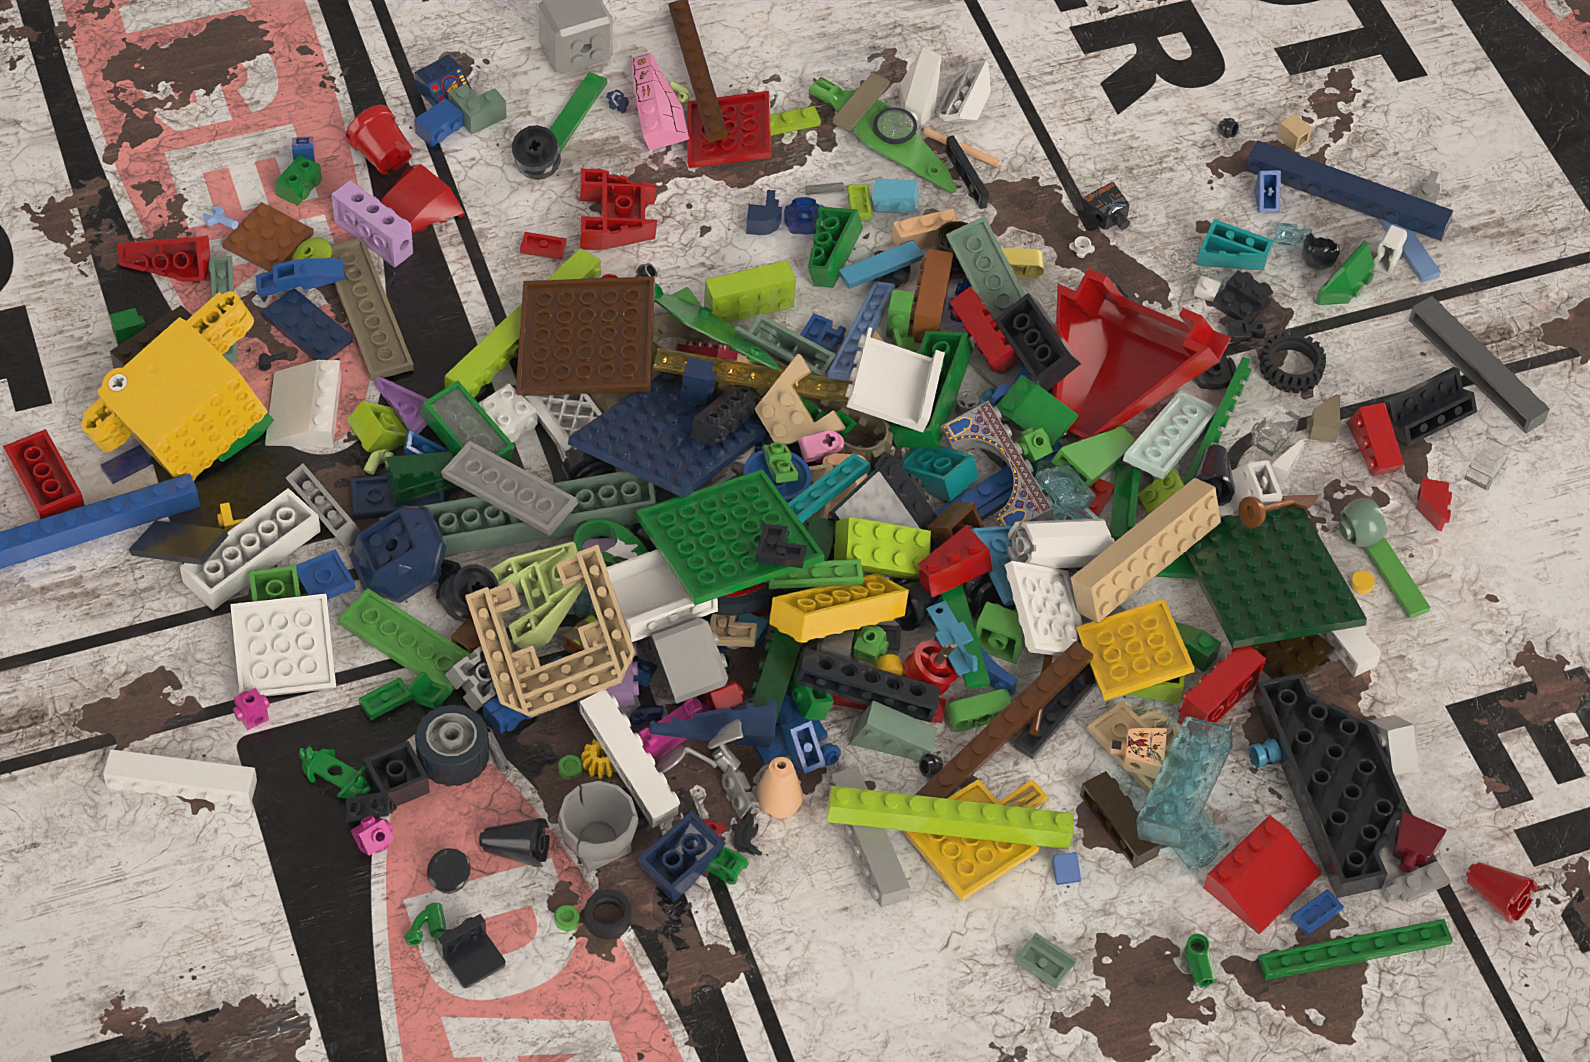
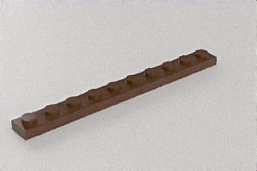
(698, 71)
(1007, 723)

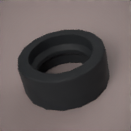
(610, 931)

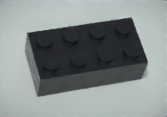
(1037, 342)

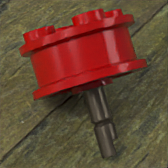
(931, 665)

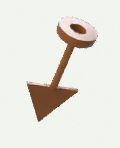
(1253, 511)

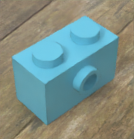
(896, 195)

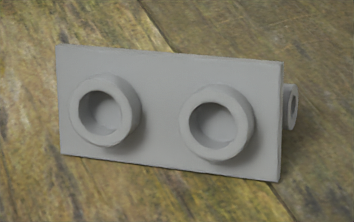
(735, 785)

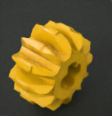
(596, 760)

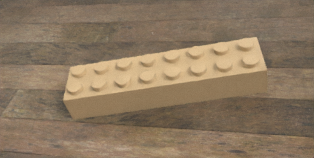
(1145, 550)

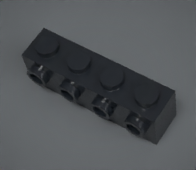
(724, 415)

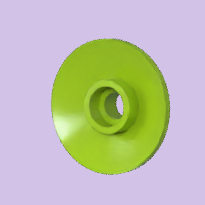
(313, 248)

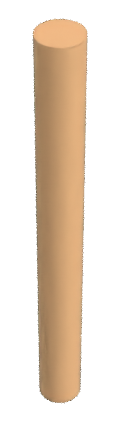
(967, 149)

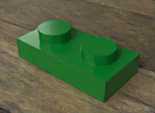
(385, 698)

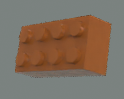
(931, 293)

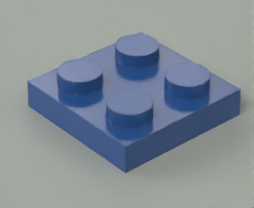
(325, 575)

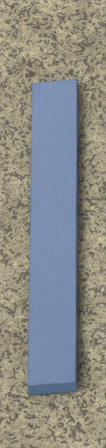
(868, 316)

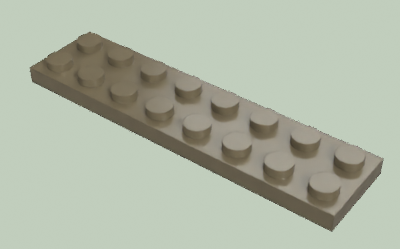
(370, 312)

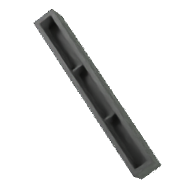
(1479, 364)

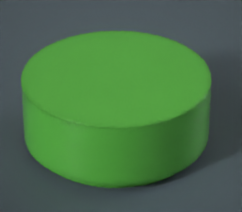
(570, 767)
(566, 918)

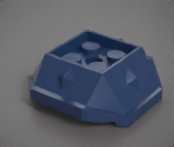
(399, 553)

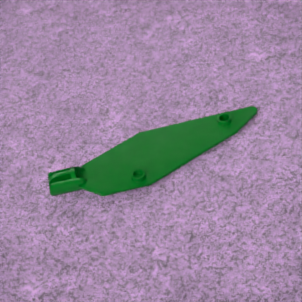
(711, 325)

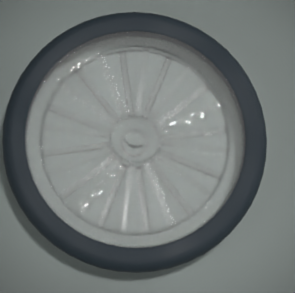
(895, 125)

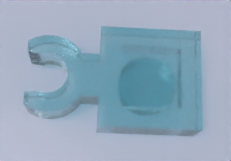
(1290, 234)

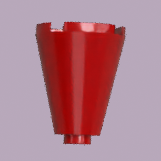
(1502, 889)

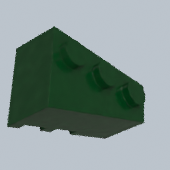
(417, 475)

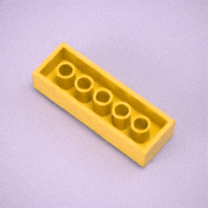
(838, 608)

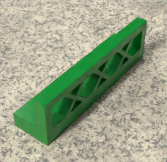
(1124, 500)

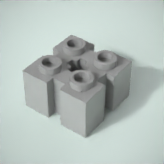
(467, 675)

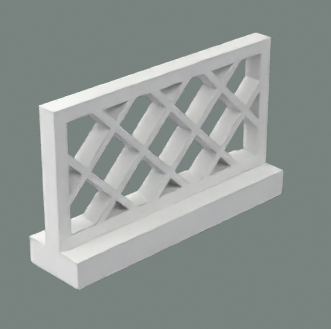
(550, 423)

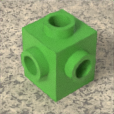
(1034, 444)
(870, 643)

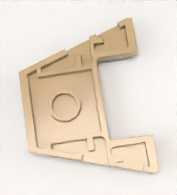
(786, 414)

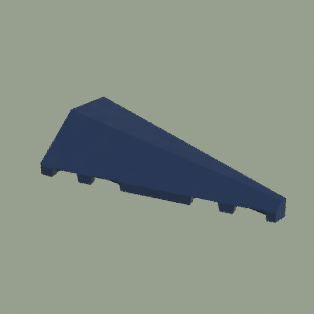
(756, 725)

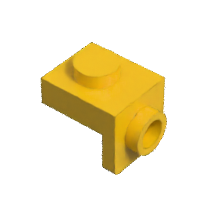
(225, 518)

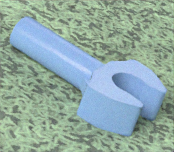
(219, 217)

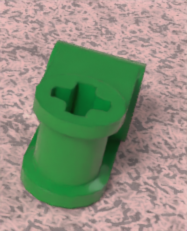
(728, 865)

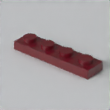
(708, 349)

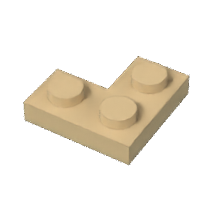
(732, 632)

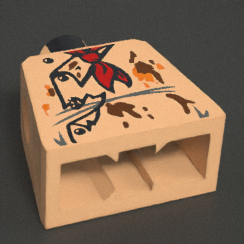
(1142, 750)

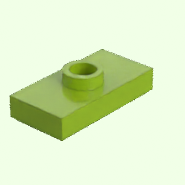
(860, 199)

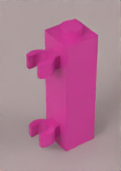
(659, 745)

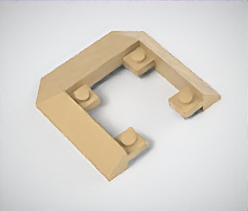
(519, 675)

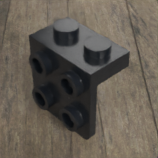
(470, 952)

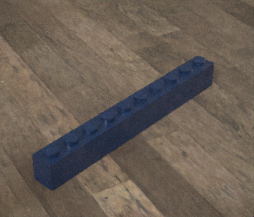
(1351, 191)

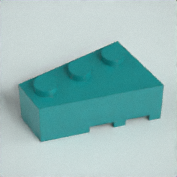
(1234, 248)

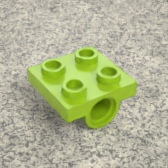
(1160, 491)

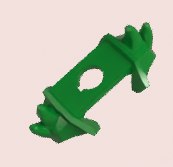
(319, 762)

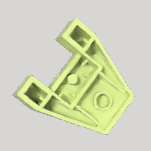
(544, 592)

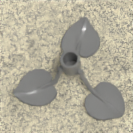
(722, 756)

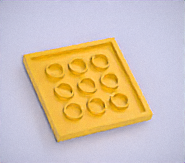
(1135, 649)
(968, 862)

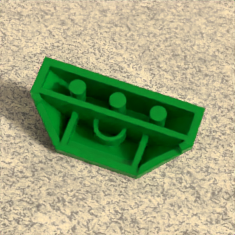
(1349, 278)

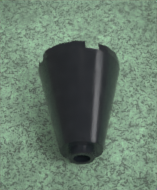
(1216, 471)
(916, 606)
(518, 841)

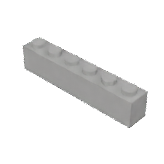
(874, 849)

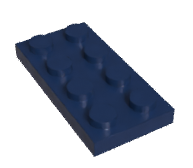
(307, 326)

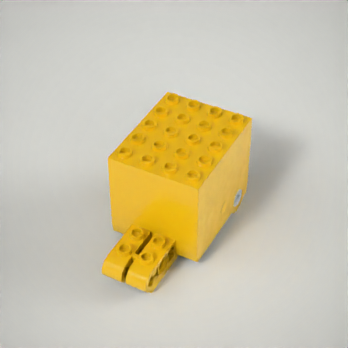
(180, 392)

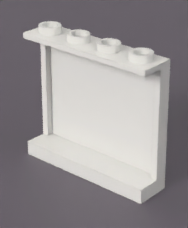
(893, 383)
(653, 596)

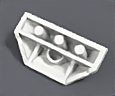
(966, 94)

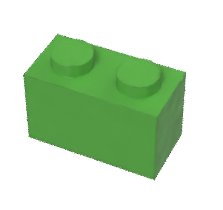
(899, 313)

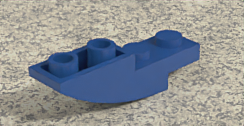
(297, 273)

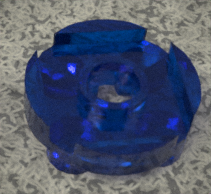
(793, 216)

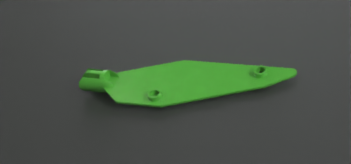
(911, 154)

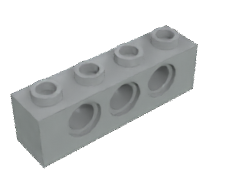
(324, 505)

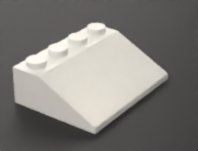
(305, 405)

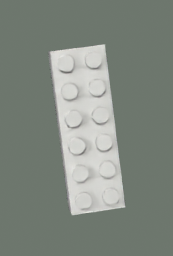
(252, 546)

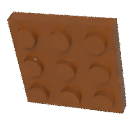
(267, 237)

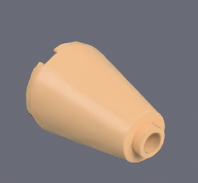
(779, 789)

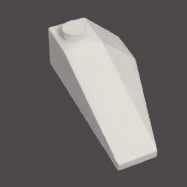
(920, 86)

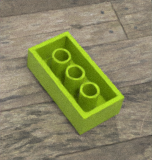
(751, 292)
(882, 546)

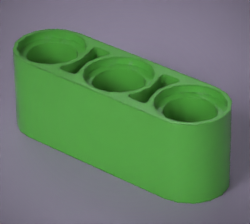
(977, 710)

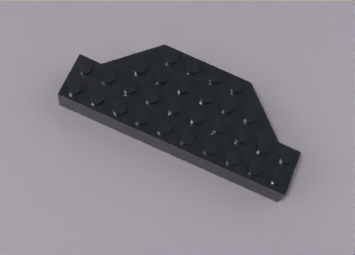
(1336, 780)

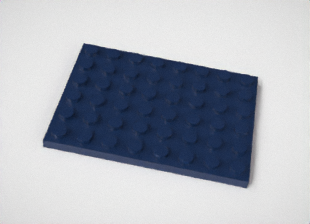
(652, 438)

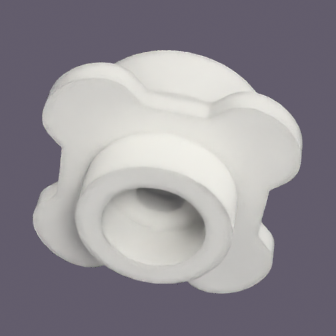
(1082, 246)

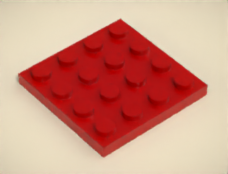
(747, 126)

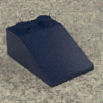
(681, 855)

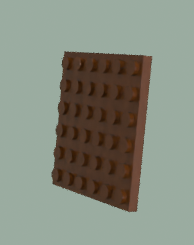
(586, 336)

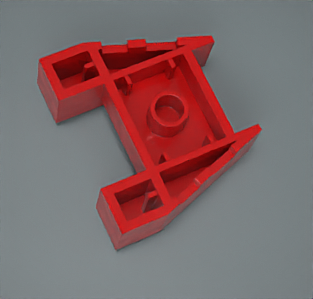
(621, 210)

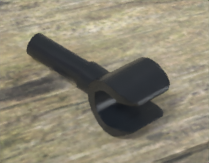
(265, 360)

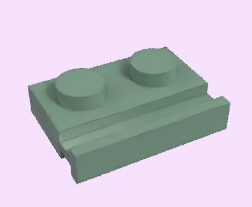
(1045, 960)

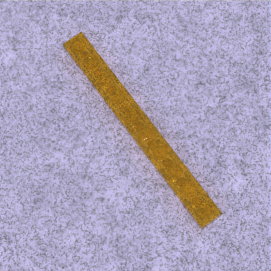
(754, 375)

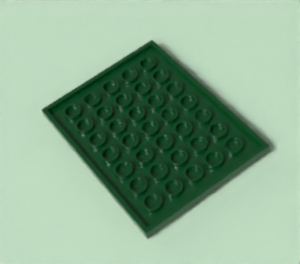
(1272, 579)

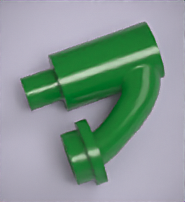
(436, 922)

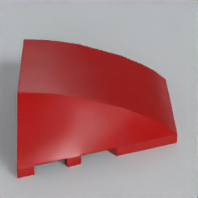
(422, 198)

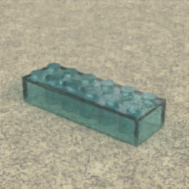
(1184, 783)

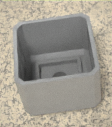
(575, 33)
(689, 660)

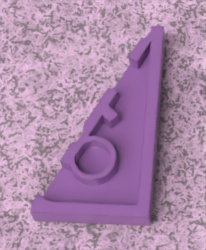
(404, 403)

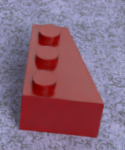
(1376, 439)
(954, 563)

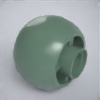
(1362, 522)

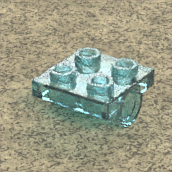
(1203, 844)

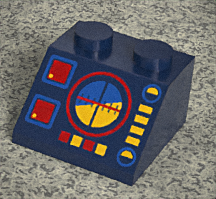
(439, 78)

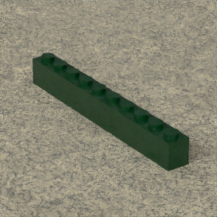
(783, 648)

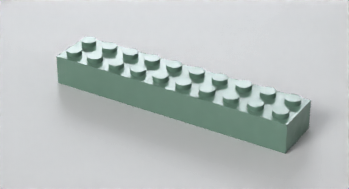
(478, 525)

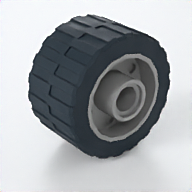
(452, 745)

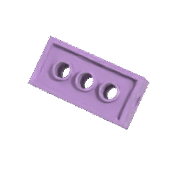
(378, 225)

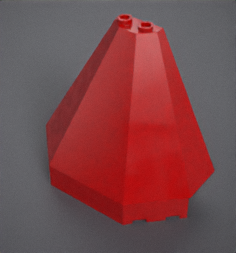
(1125, 354)

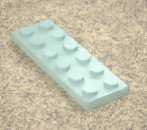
(1170, 434)

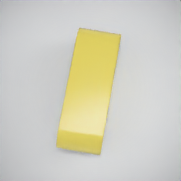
(1025, 261)

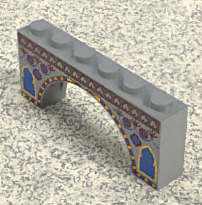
(984, 430)

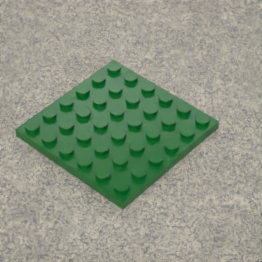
(716, 534)

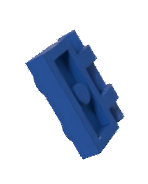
(819, 328)

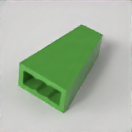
(1095, 455)

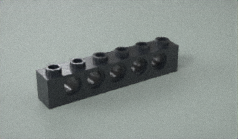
(867, 684)

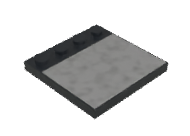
(888, 498)

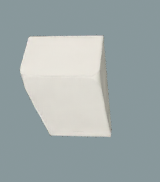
(1285, 463)

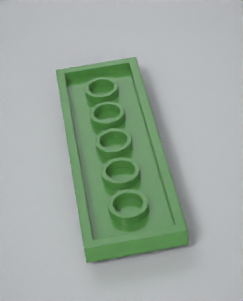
(402, 637)

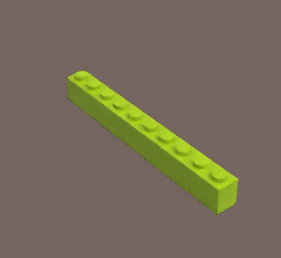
(503, 342)
(950, 817)

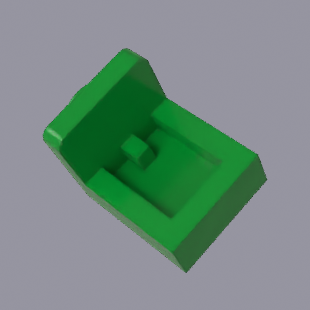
(428, 692)

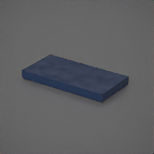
(374, 500)

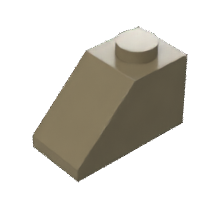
(1325, 420)

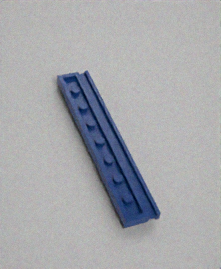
(994, 491)

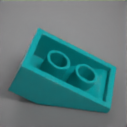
(942, 470)

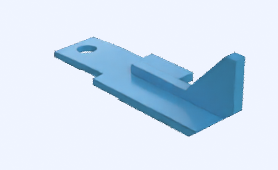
(950, 633)

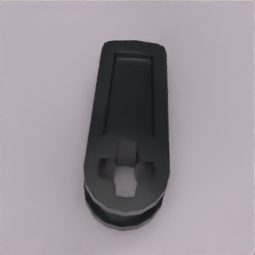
(977, 596)

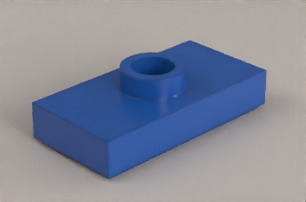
(1317, 912)

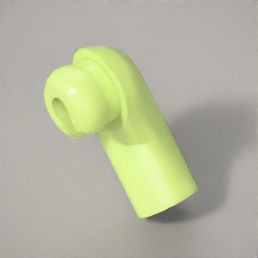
(682, 92)
(375, 459)

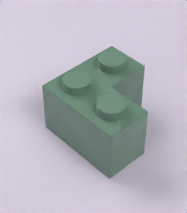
(479, 110)

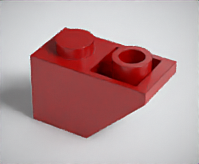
(1433, 502)

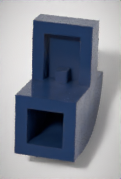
(762, 218)

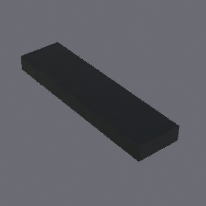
(966, 172)

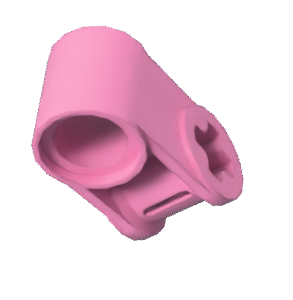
(816, 445)

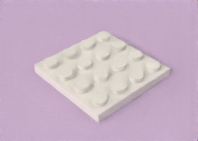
(1044, 607)
(283, 645)

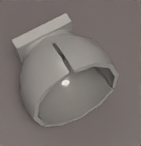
(599, 825)

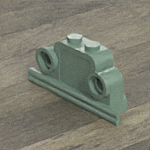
(785, 345)

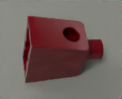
(1416, 842)

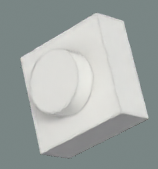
(1207, 288)

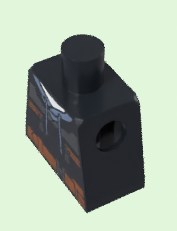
(1106, 207)

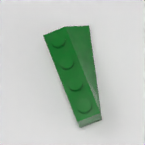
(833, 243)

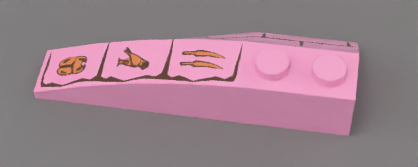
(657, 105)

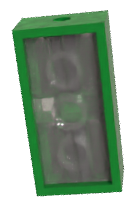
(460, 419)

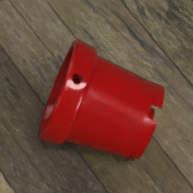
(379, 139)

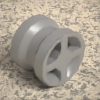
(964, 400)

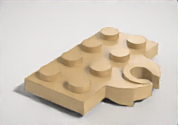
(1114, 726)

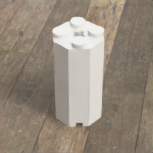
(1058, 542)

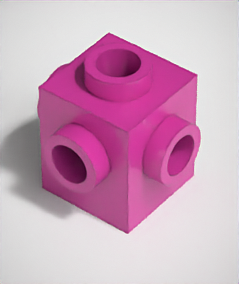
(251, 708)
(373, 835)

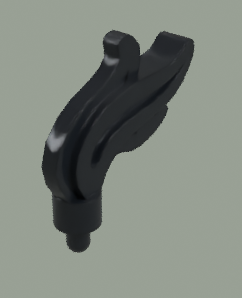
(744, 835)

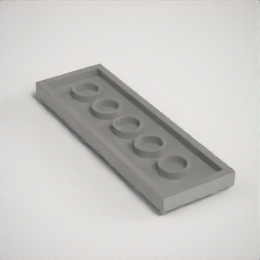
(509, 488)

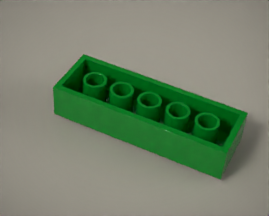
(956, 358)

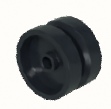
(536, 152)
(463, 582)

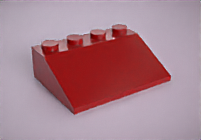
(1262, 875)

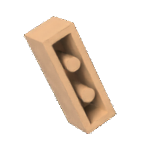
(921, 228)

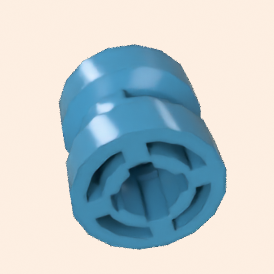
(1264, 753)

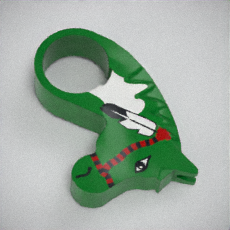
(626, 545)

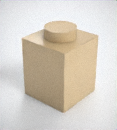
(1294, 132)

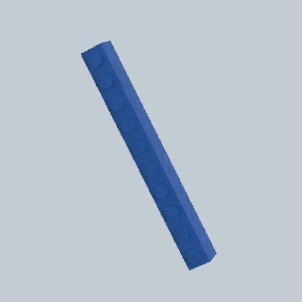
(97, 520)

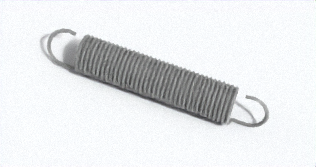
(823, 188)
(498, 753)

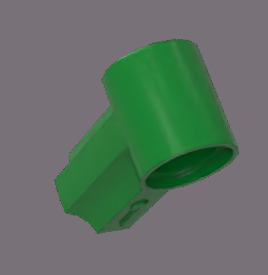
(1200, 961)

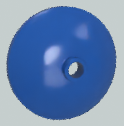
(790, 489)

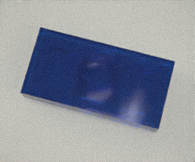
(126, 464)

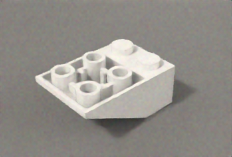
(1253, 480)

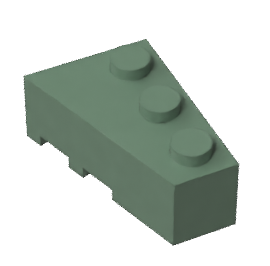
(893, 733)

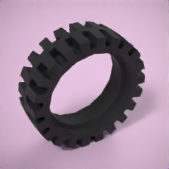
(1296, 343)

